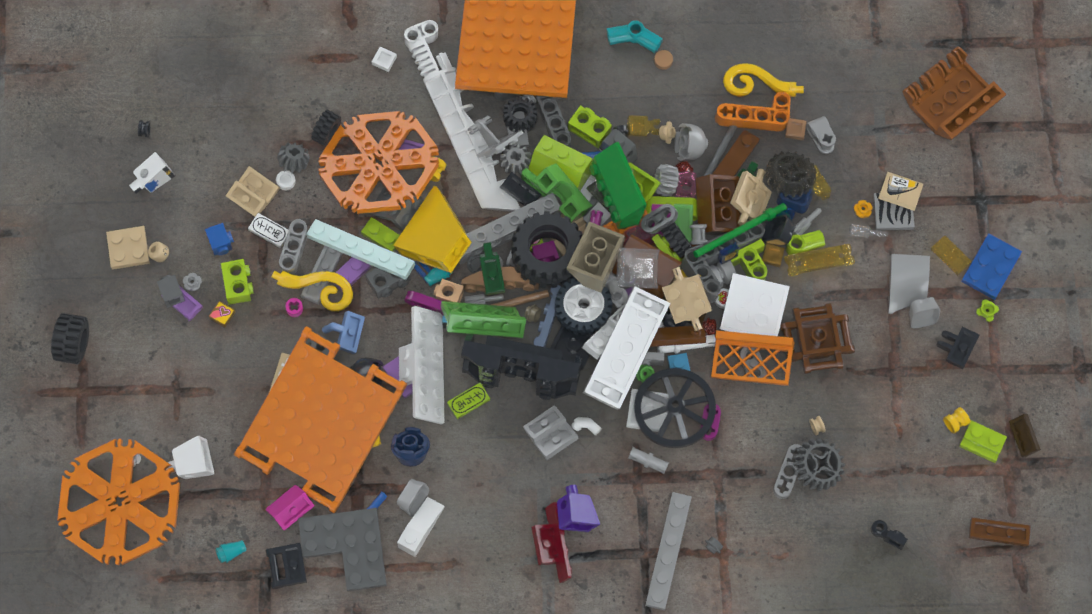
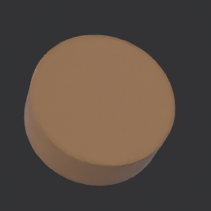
(663, 59)

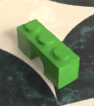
(555, 181)

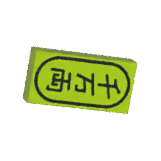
(468, 401)

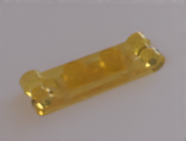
(819, 259)

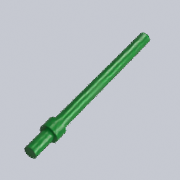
(768, 215)

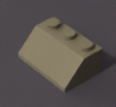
(595, 256)

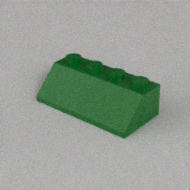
(618, 186)

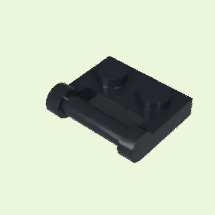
(292, 562)

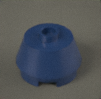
(410, 446)

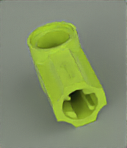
(806, 242)

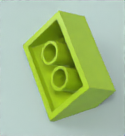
(571, 162)

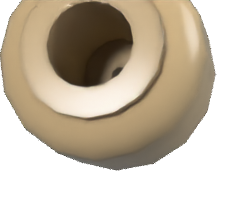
(158, 251)

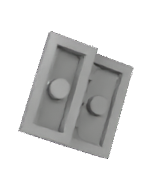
(550, 432)

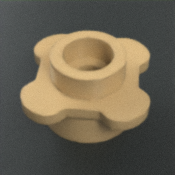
(667, 132)

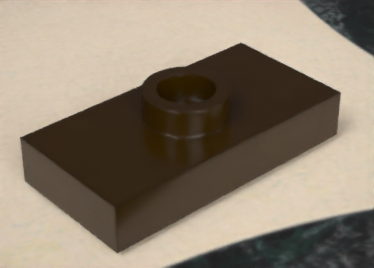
(1024, 435)

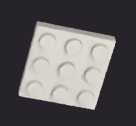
(754, 306)

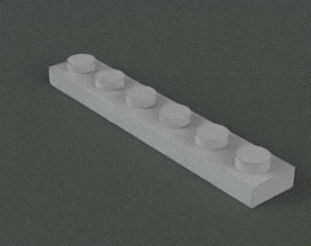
(668, 551)

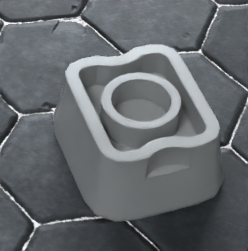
(924, 313)
(413, 497)

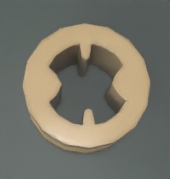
(817, 425)

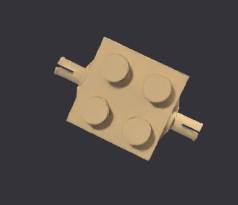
(750, 196)
(687, 299)

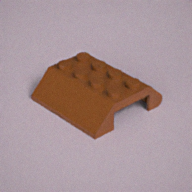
(952, 96)

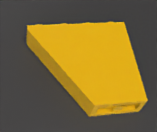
(434, 234)

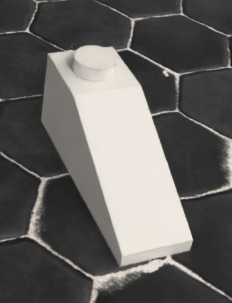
(420, 526)

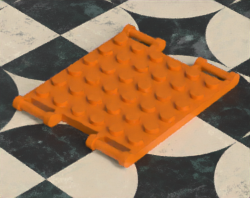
(320, 419)

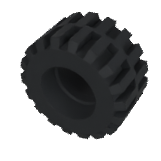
(70, 338)

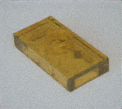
(951, 255)

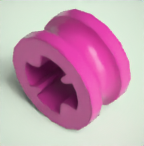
(294, 313)

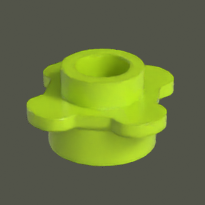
(992, 310)

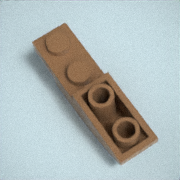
(510, 277)

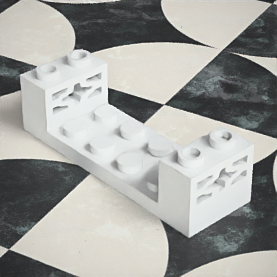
(626, 348)

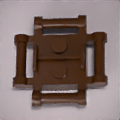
(819, 337)

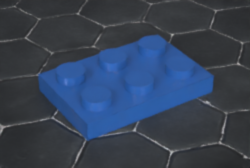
(991, 266)

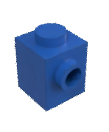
(219, 239)

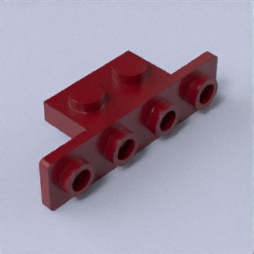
(551, 544)

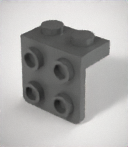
(398, 217)

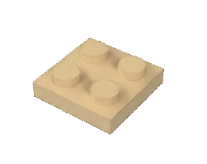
(128, 247)

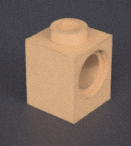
(458, 291)

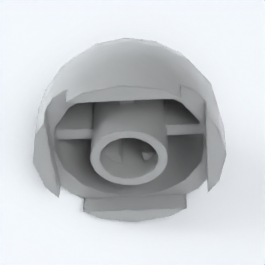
(690, 142)

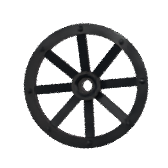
(672, 411)

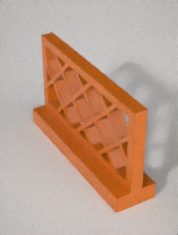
(753, 341)

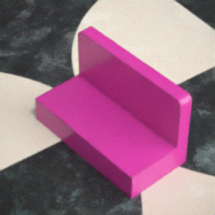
(290, 507)

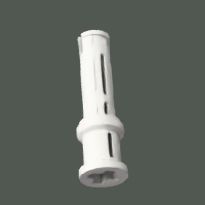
(676, 348)

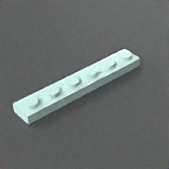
(360, 249)

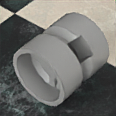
(723, 272)

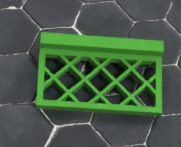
(483, 319)

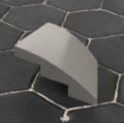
(907, 280)

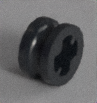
(144, 128)

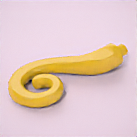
(775, 84)
(295, 282)

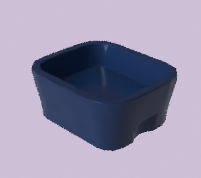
(797, 203)

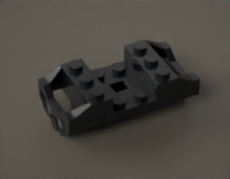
(545, 365)

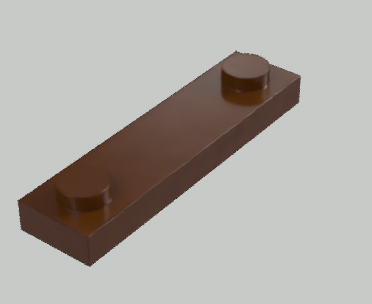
(737, 154)
(678, 336)

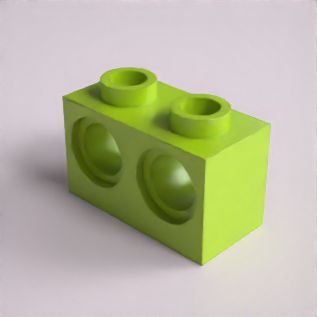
(586, 130)
(233, 282)

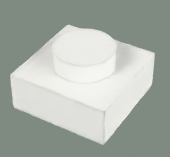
(384, 59)

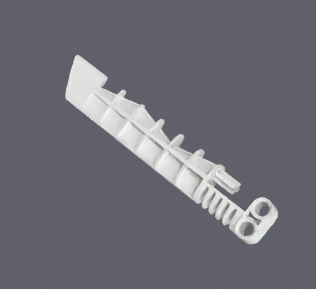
(455, 119)

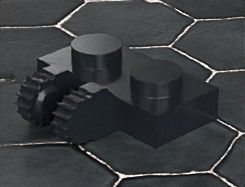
(962, 346)

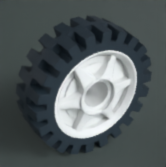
(577, 318)

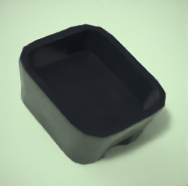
(779, 230)

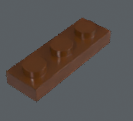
(999, 531)

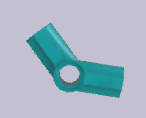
(645, 37)

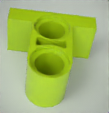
(756, 264)

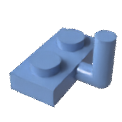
(349, 331)

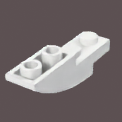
(598, 342)

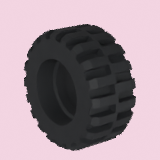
(544, 227)

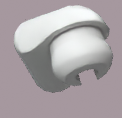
(586, 422)

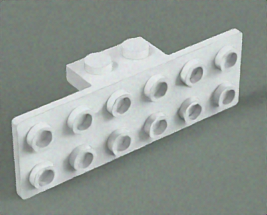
(423, 365)

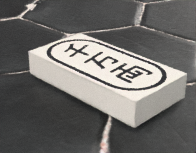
(268, 230)

